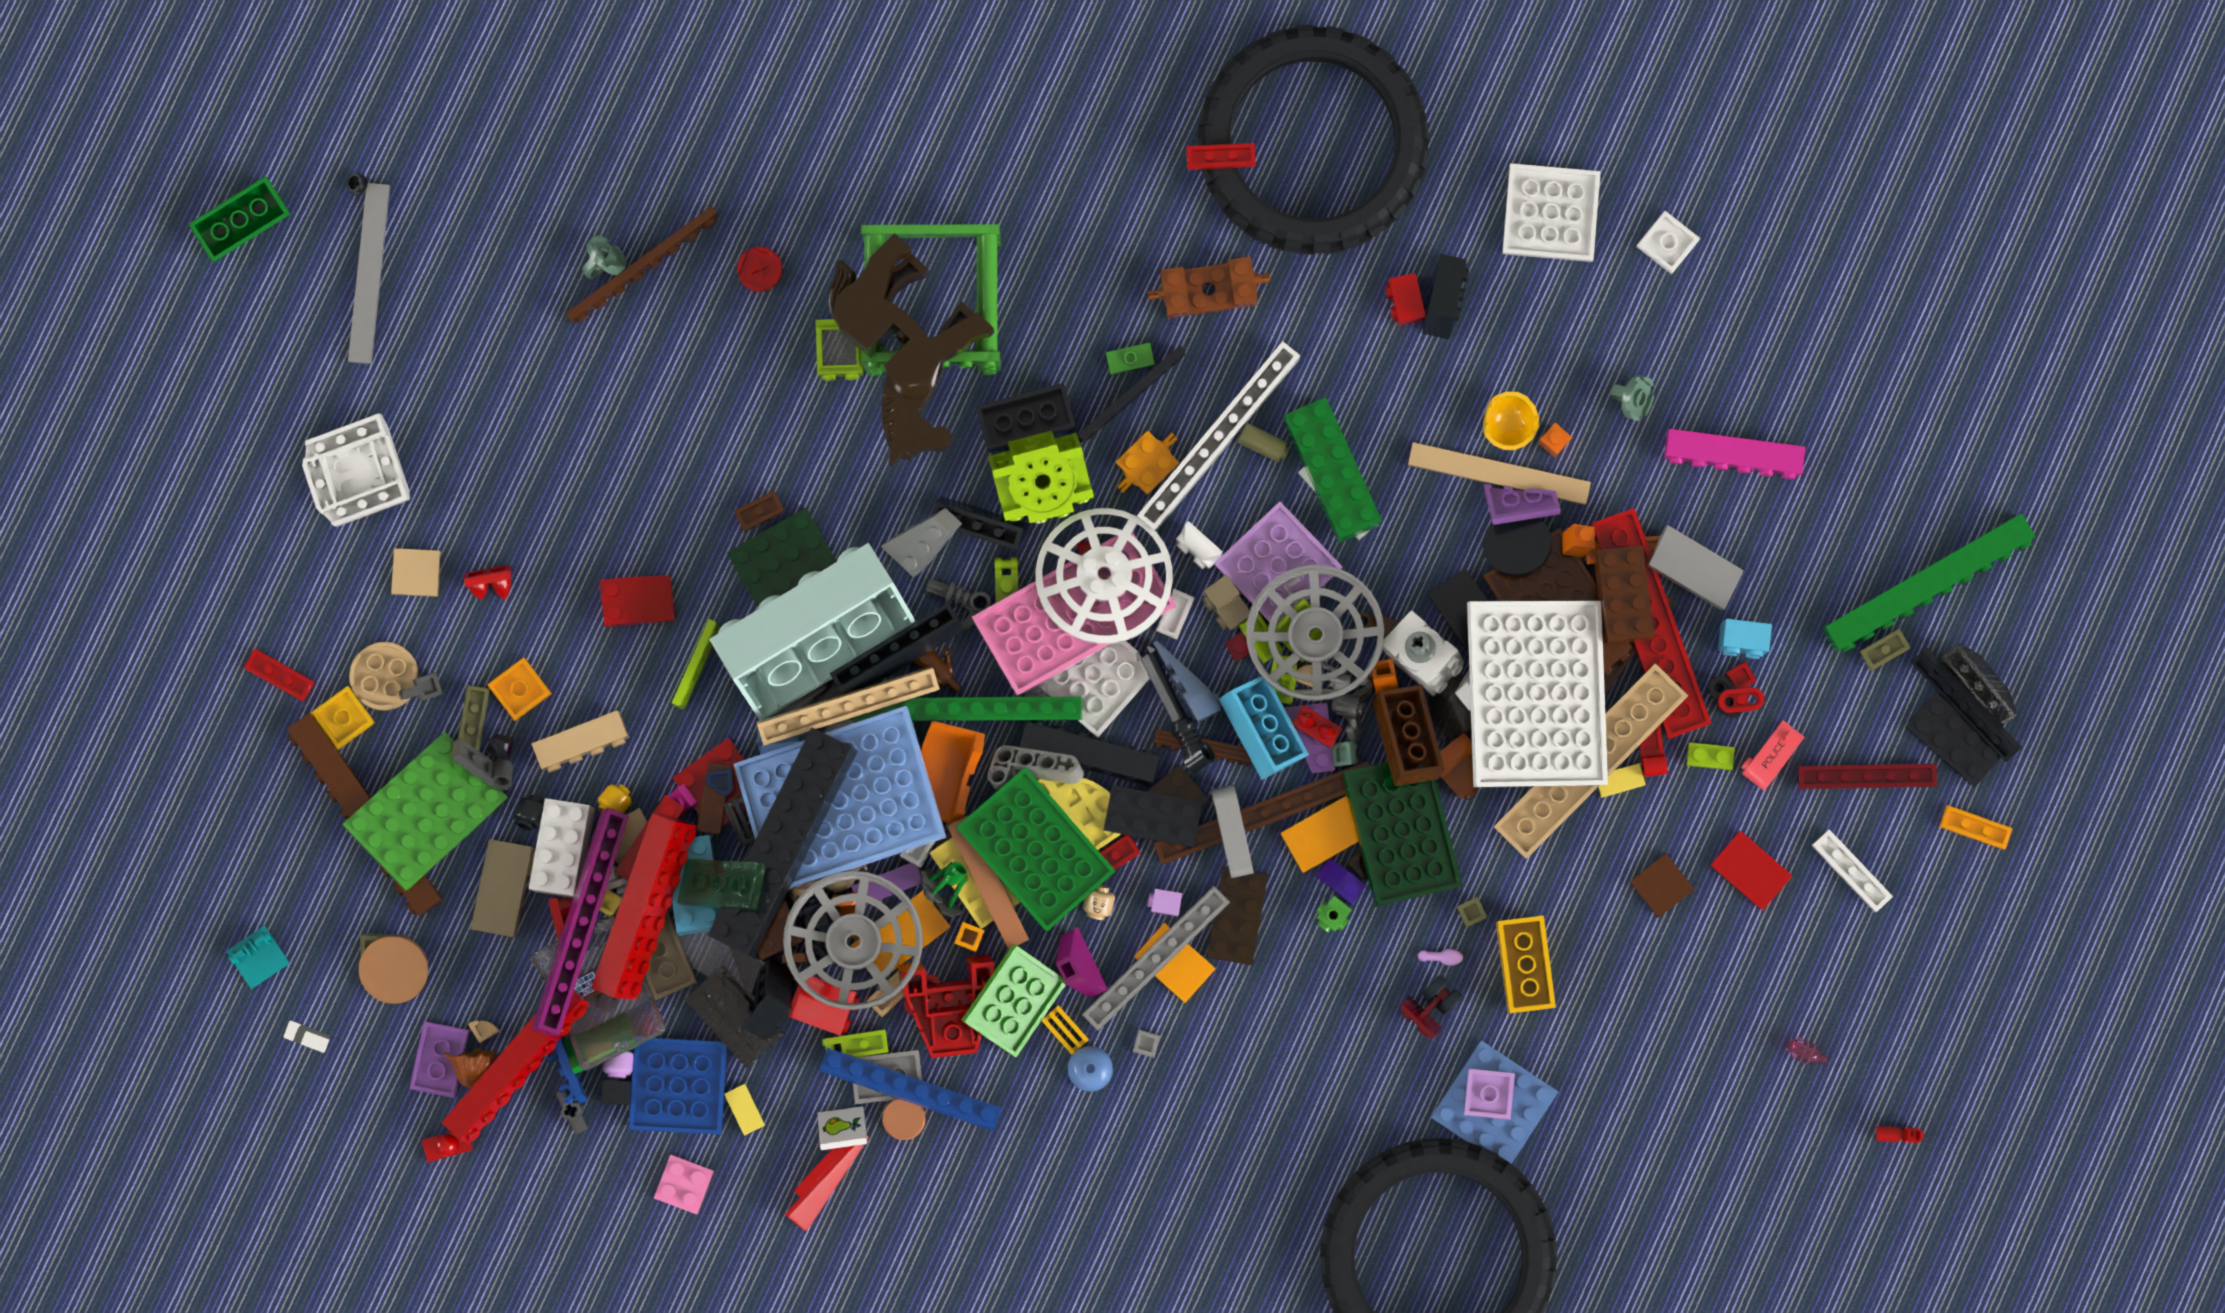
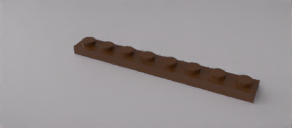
(635, 271)

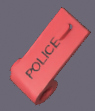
(1772, 756)

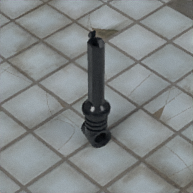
(1196, 753)

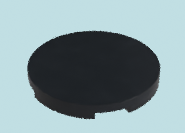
(1517, 546)

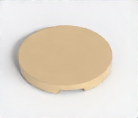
(382, 672)

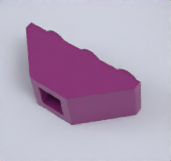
(1078, 965)

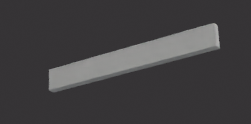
(369, 273)
(1156, 958)

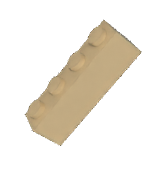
(580, 740)

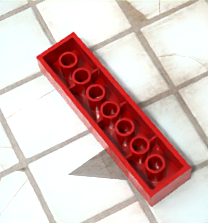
(644, 907)

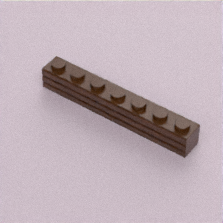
(1221, 750)

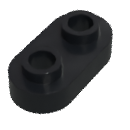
(1727, 685)

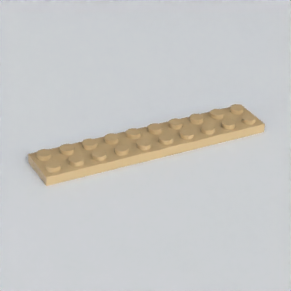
(1626, 728)

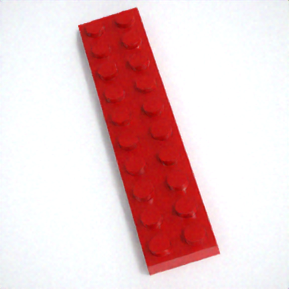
(1666, 646)

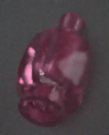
(1805, 1051)

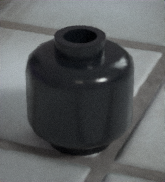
(528, 813)

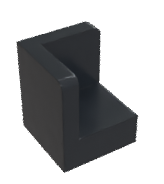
(616, 1092)

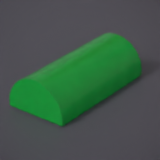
(239, 219)

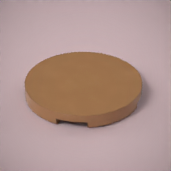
(393, 969)

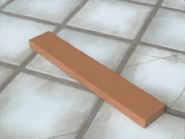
(991, 891)

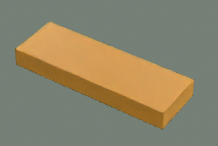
(1975, 827)

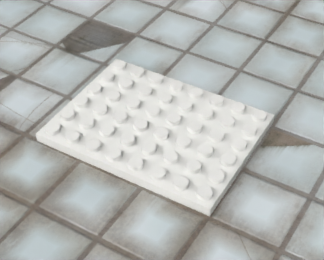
(1537, 693)

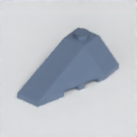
(1195, 694)

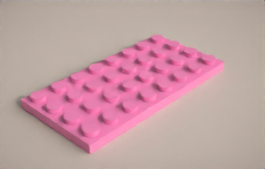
(1034, 647)

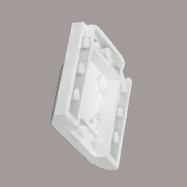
(354, 471)

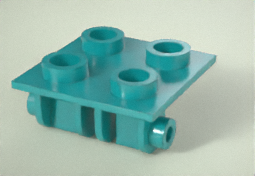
(257, 957)

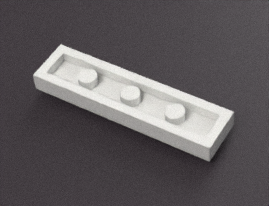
(1852, 871)

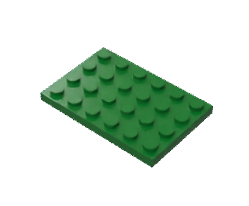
(1035, 849)

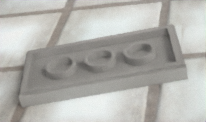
(1694, 568)

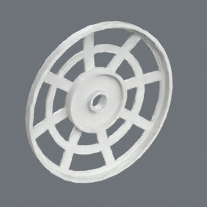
(1103, 590)

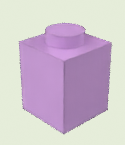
(1165, 902)

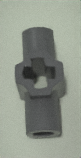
(577, 1123)

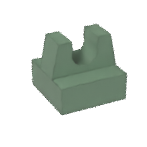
(1344, 754)

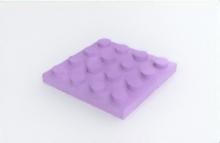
(1270, 549)

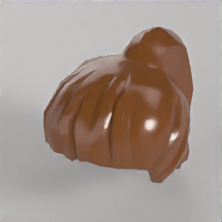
(471, 1066)

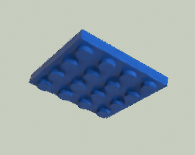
(678, 1086)

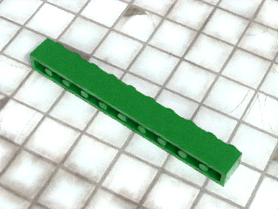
(1928, 583)
(987, 709)

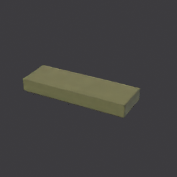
(473, 715)

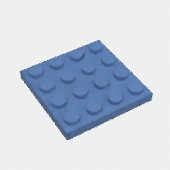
(1500, 1136)

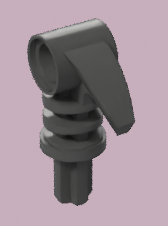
(958, 595)

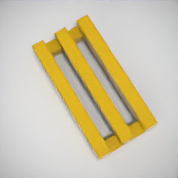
(1065, 1030)

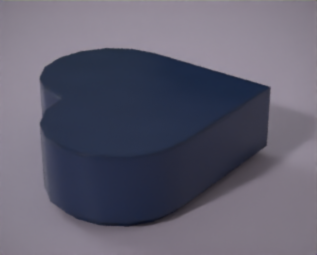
(721, 781)

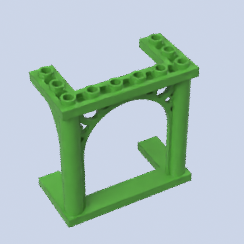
(988, 238)

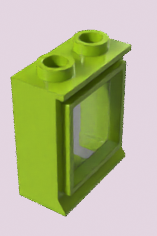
(836, 353)

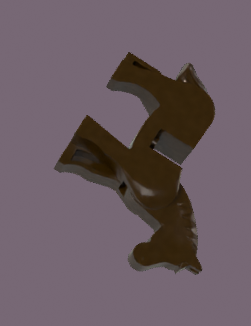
(870, 319)

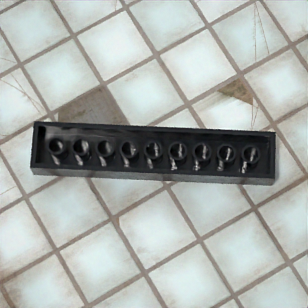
(787, 837)

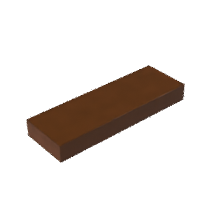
(711, 806)

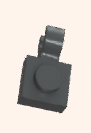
(424, 687)

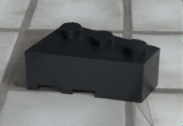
(1445, 296)
(772, 999)

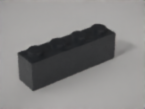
(983, 523)

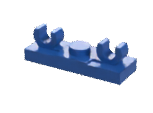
(575, 1087)

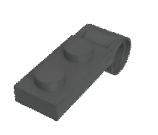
(496, 773)

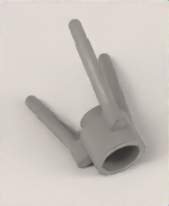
(1337, 683)

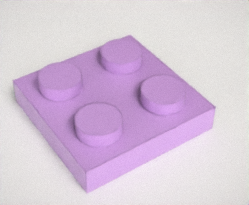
(1489, 1094)

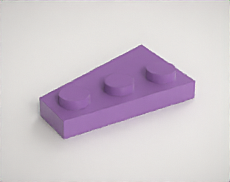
(1516, 505)
(1320, 756)

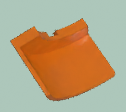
(950, 758)

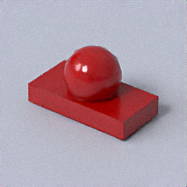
(444, 1146)

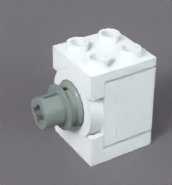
(1423, 654)

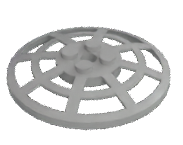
(1309, 620)
(848, 926)

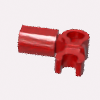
(1895, 1134)

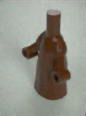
(943, 669)

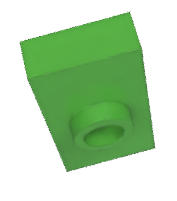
(1130, 359)

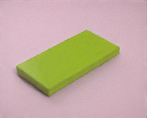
(696, 665)

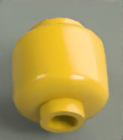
(615, 798)

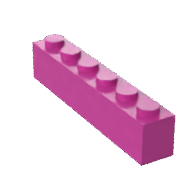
(1734, 452)

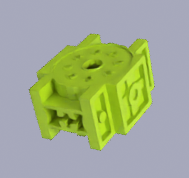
(1047, 486)

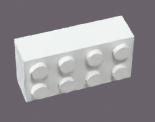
(561, 847)

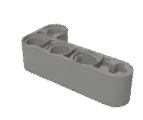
(1064, 767)
(1232, 831)

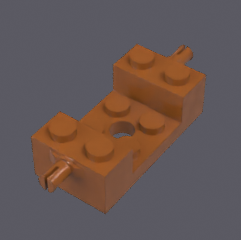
(1233, 283)

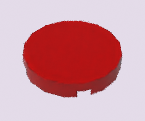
(759, 269)

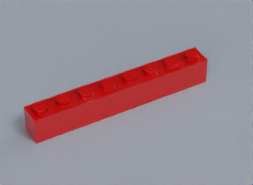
(507, 1075)

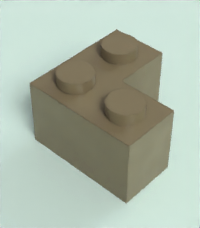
(1226, 603)

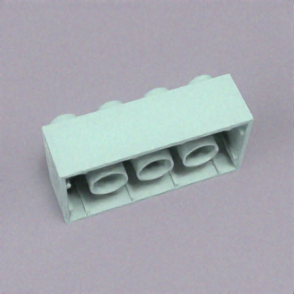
(811, 631)

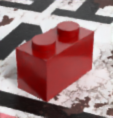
(1406, 299)

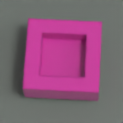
(683, 797)

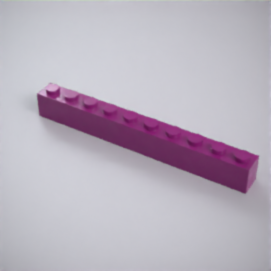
(580, 922)

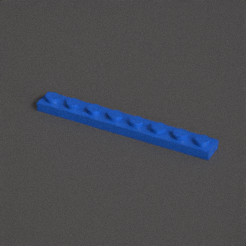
(910, 1089)

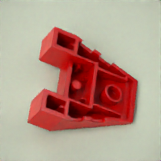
(942, 1005)

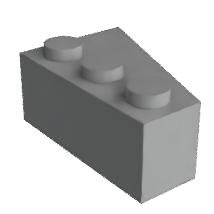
(922, 542)

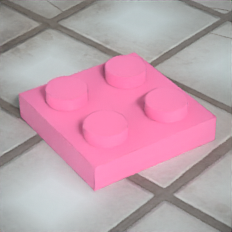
(683, 1184)

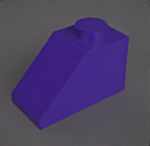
(1340, 881)

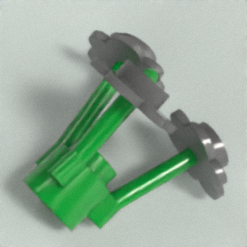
(954, 874)

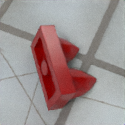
(499, 577)
(1317, 726)
(559, 911)

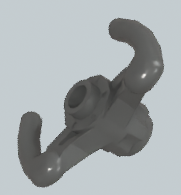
(1353, 707)

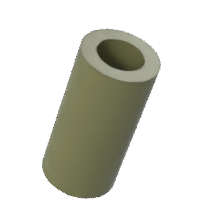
(1263, 443)

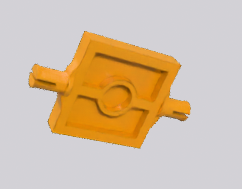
(1147, 462)

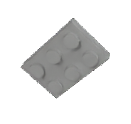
(902, 1062)

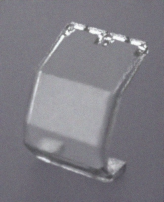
(608, 1024)

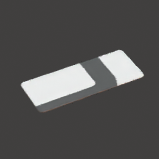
(307, 1036)

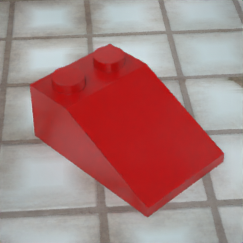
(637, 600)

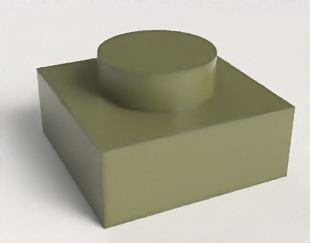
(1471, 912)

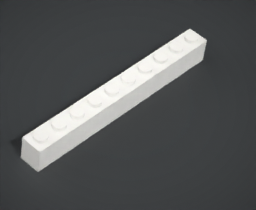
(1219, 436)

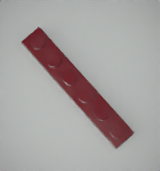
(1867, 776)

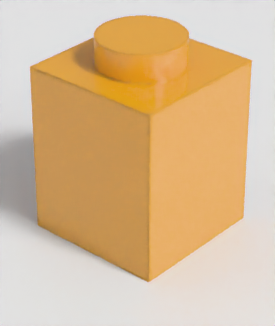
(969, 937)

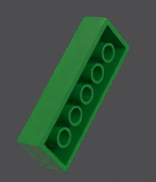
(1332, 470)

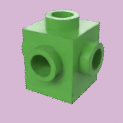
(1341, 911)

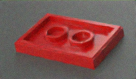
(1751, 870)

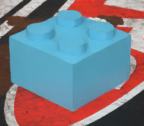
(1744, 638)

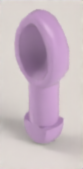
(1447, 957)

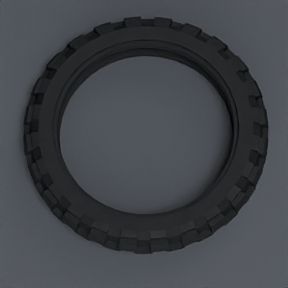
(1371, 64)
(1438, 1156)

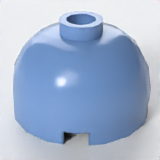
(1090, 1068)

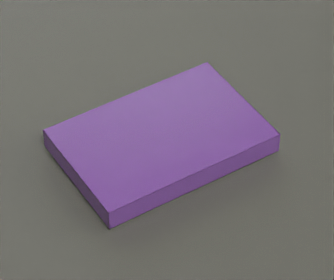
(432, 1070)

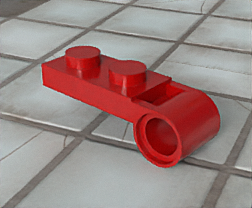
(1652, 755)

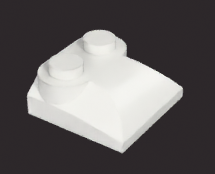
(1199, 546)

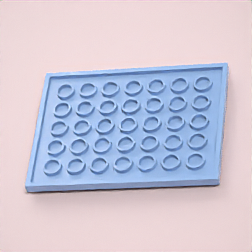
(879, 808)

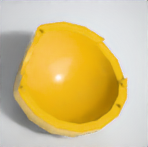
(1510, 421)

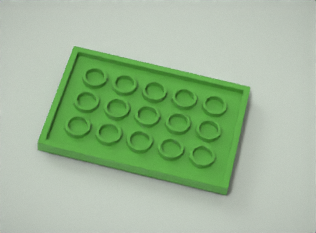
(423, 813)

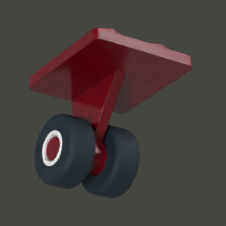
(1413, 1011)

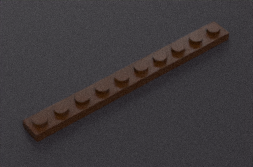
(1263, 814)

